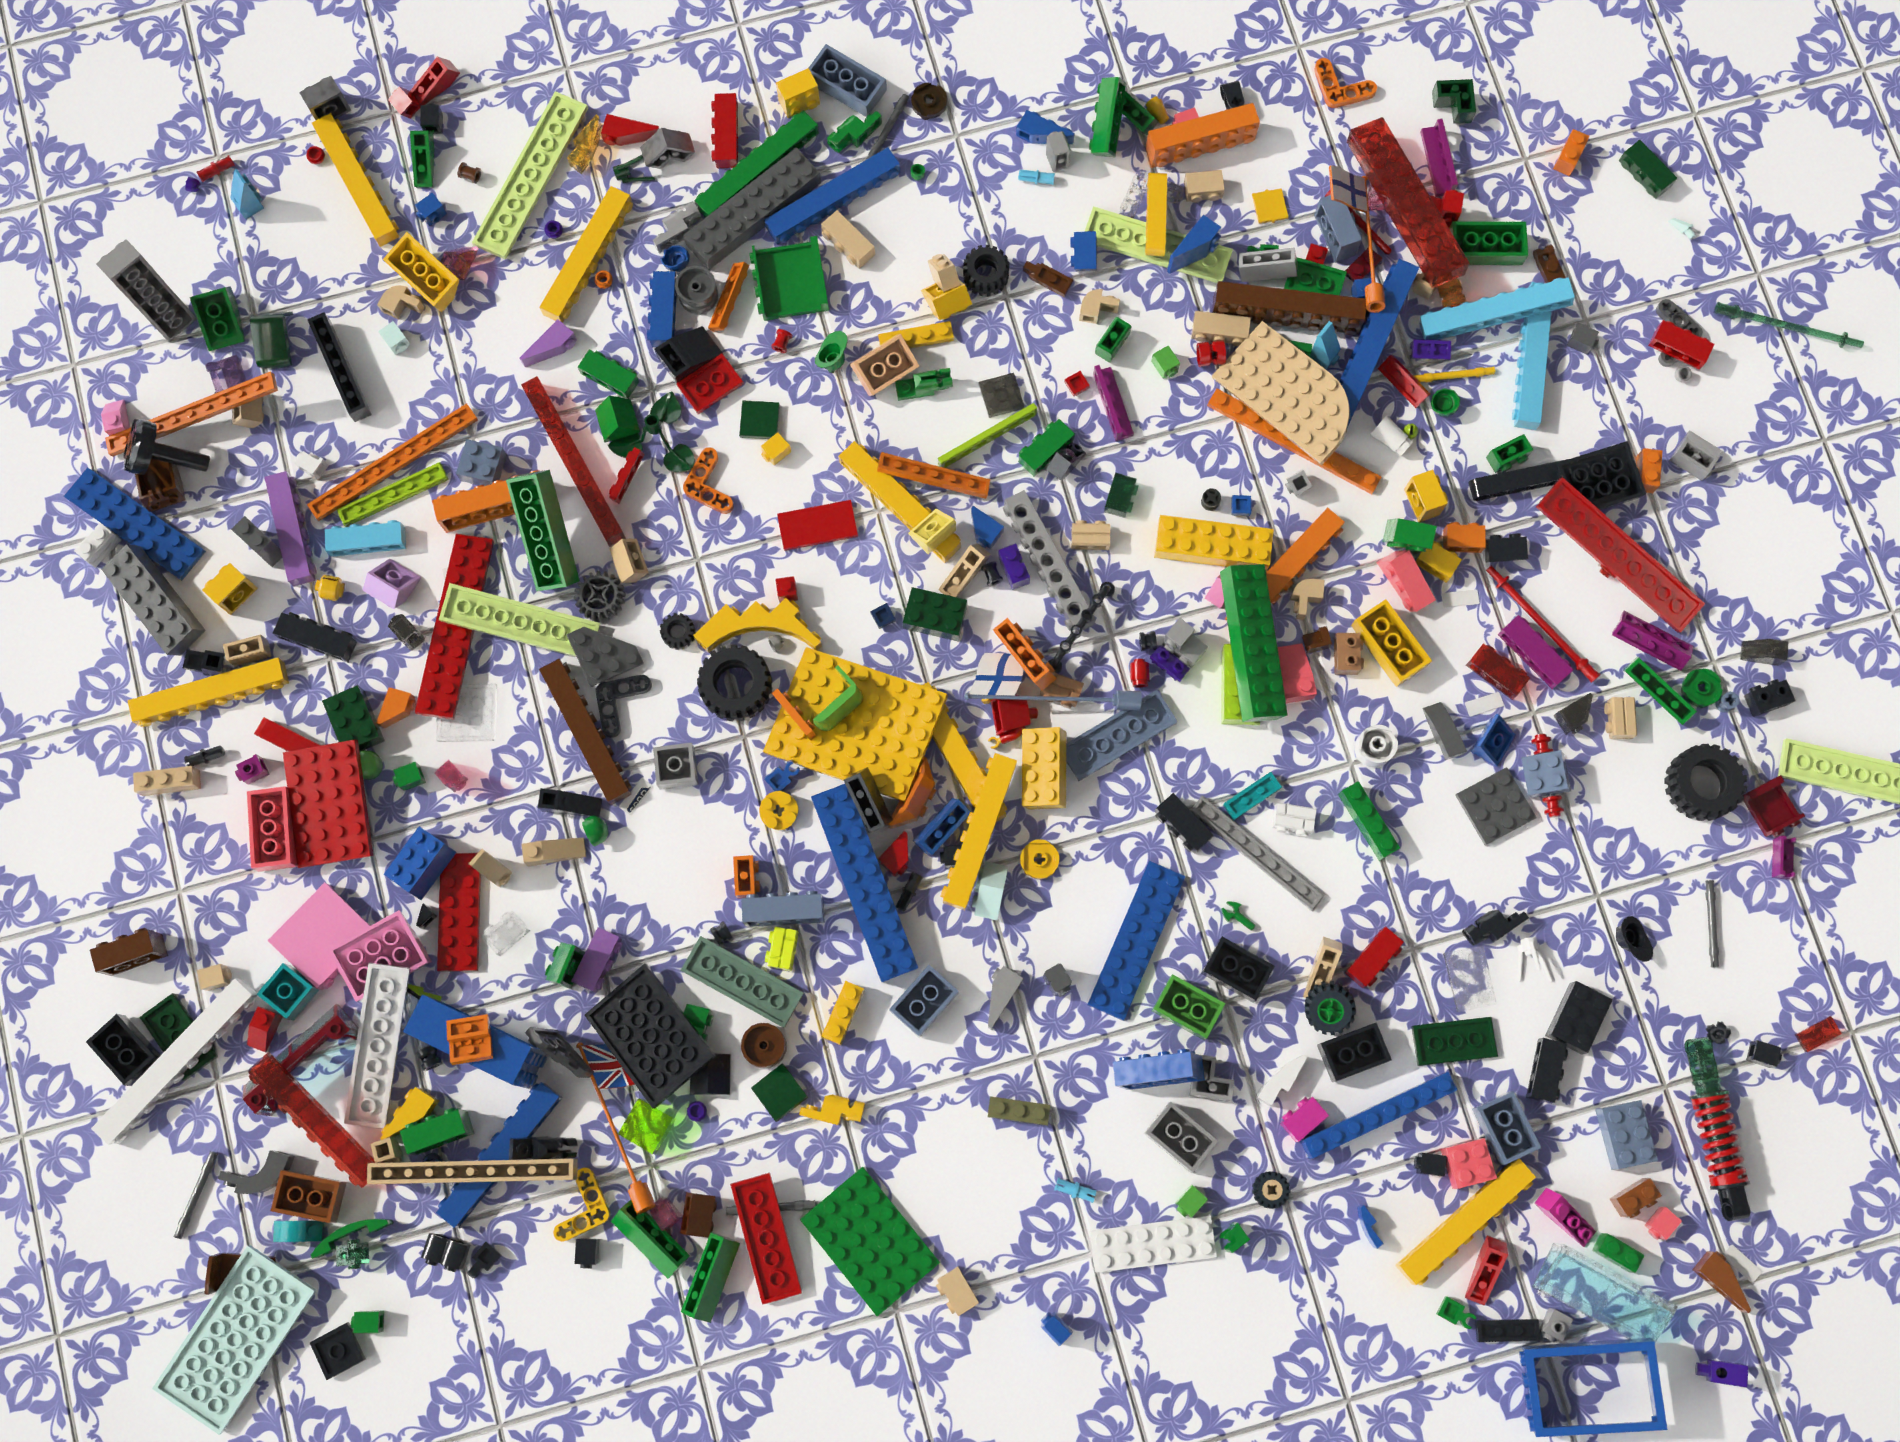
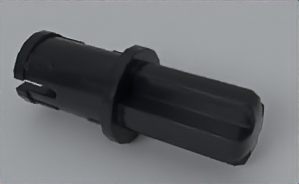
(204, 756)
(909, 891)

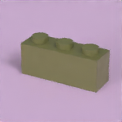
(1018, 1111)

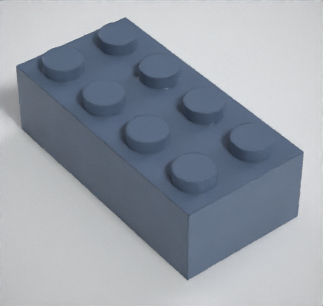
(847, 80)
(782, 909)

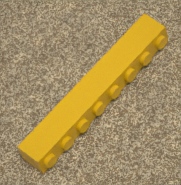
(355, 179)
(586, 254)
(892, 494)
(208, 692)
(959, 757)
(979, 832)
(1465, 1221)

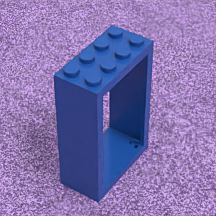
(512, 1057)
(1646, 1345)

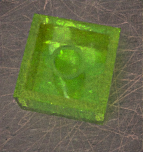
(646, 1126)

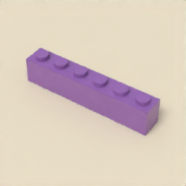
(290, 528)

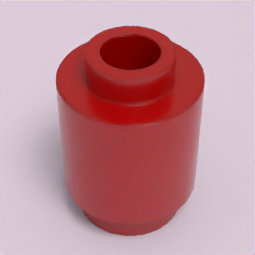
(1139, 673)

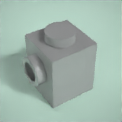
(1298, 483)
(1555, 1325)

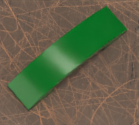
(328, 1245)

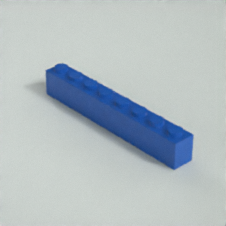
(832, 196)
(1378, 1115)
(524, 1123)

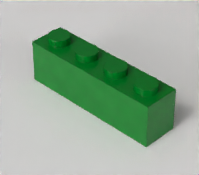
(1659, 690)
(1368, 821)
(650, 1240)
(710, 1277)

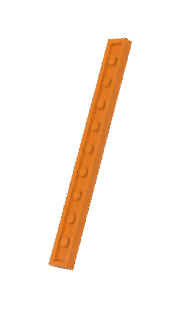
(201, 410)
(392, 462)
(1334, 464)

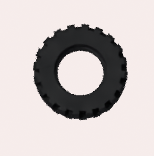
(734, 658)
(1727, 771)

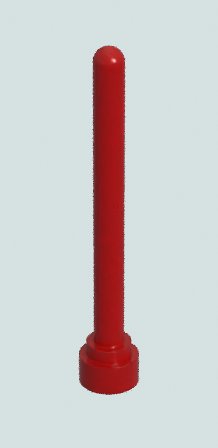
(1362, 224)

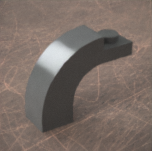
(262, 1181)

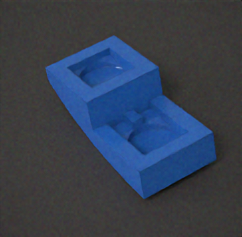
(1366, 1221)

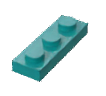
(1252, 795)

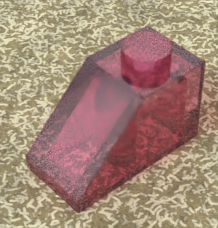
(665, 1214)

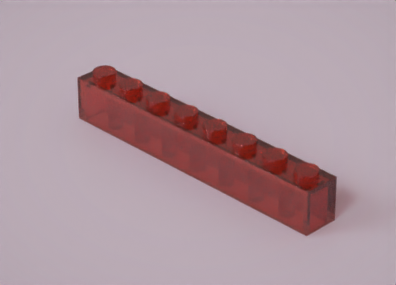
(312, 1117)

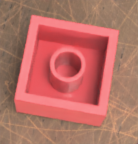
(1469, 1163)

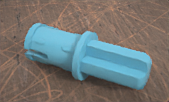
(1036, 176)

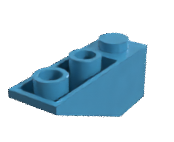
(245, 195)

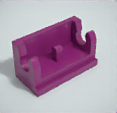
(1783, 858)

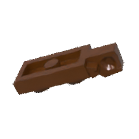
(1048, 277)

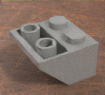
(1696, 455)

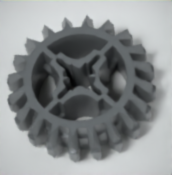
(605, 591)

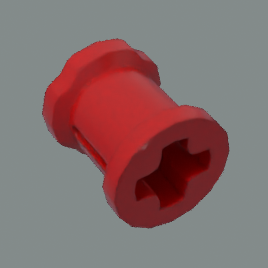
(781, 341)

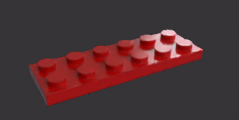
(459, 915)
(766, 1238)

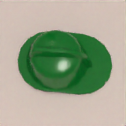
(831, 352)

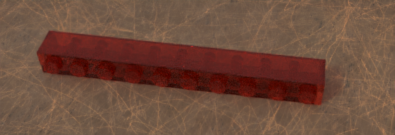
(573, 461)

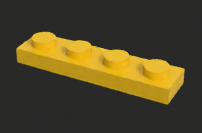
(922, 335)

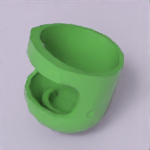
(371, 764)

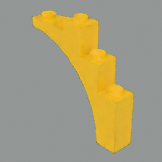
(756, 618)

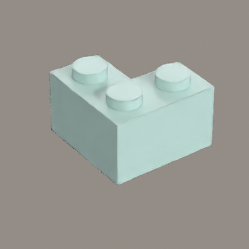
(990, 890)

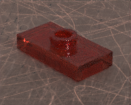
(1818, 1034)

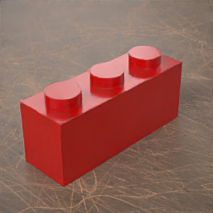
(1681, 344)
(1374, 958)

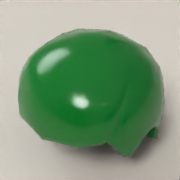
(1445, 402)
(595, 829)

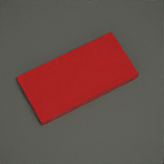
(817, 525)

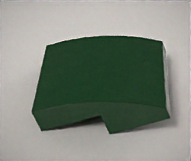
(779, 1092)

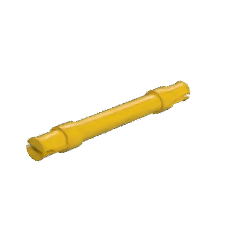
(1477, 372)

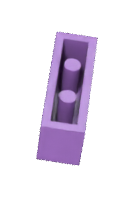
(597, 960)

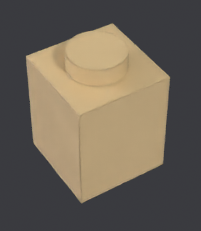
(214, 977)

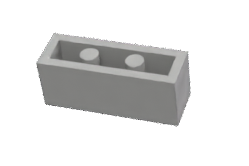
(1268, 264)

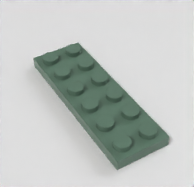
(742, 982)

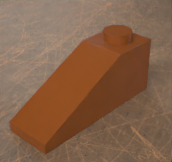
(1720, 1276)

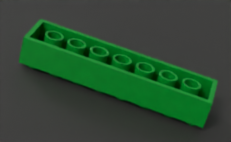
(1253, 643)

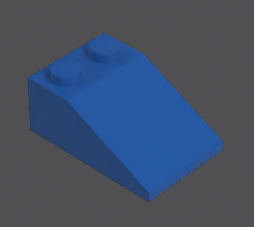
(1196, 245)

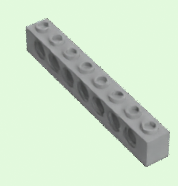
(1021, 503)

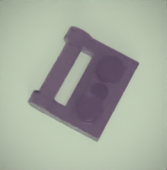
(231, 370)

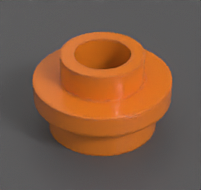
(601, 275)

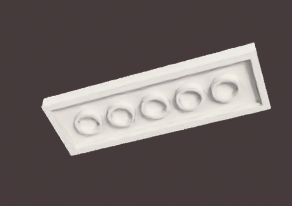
(1153, 1244)

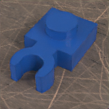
(780, 777)

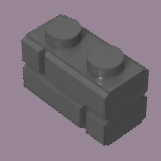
(1058, 980)

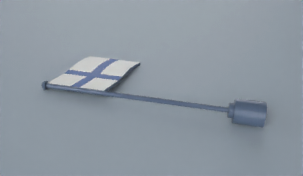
(1001, 676)

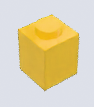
(775, 449)

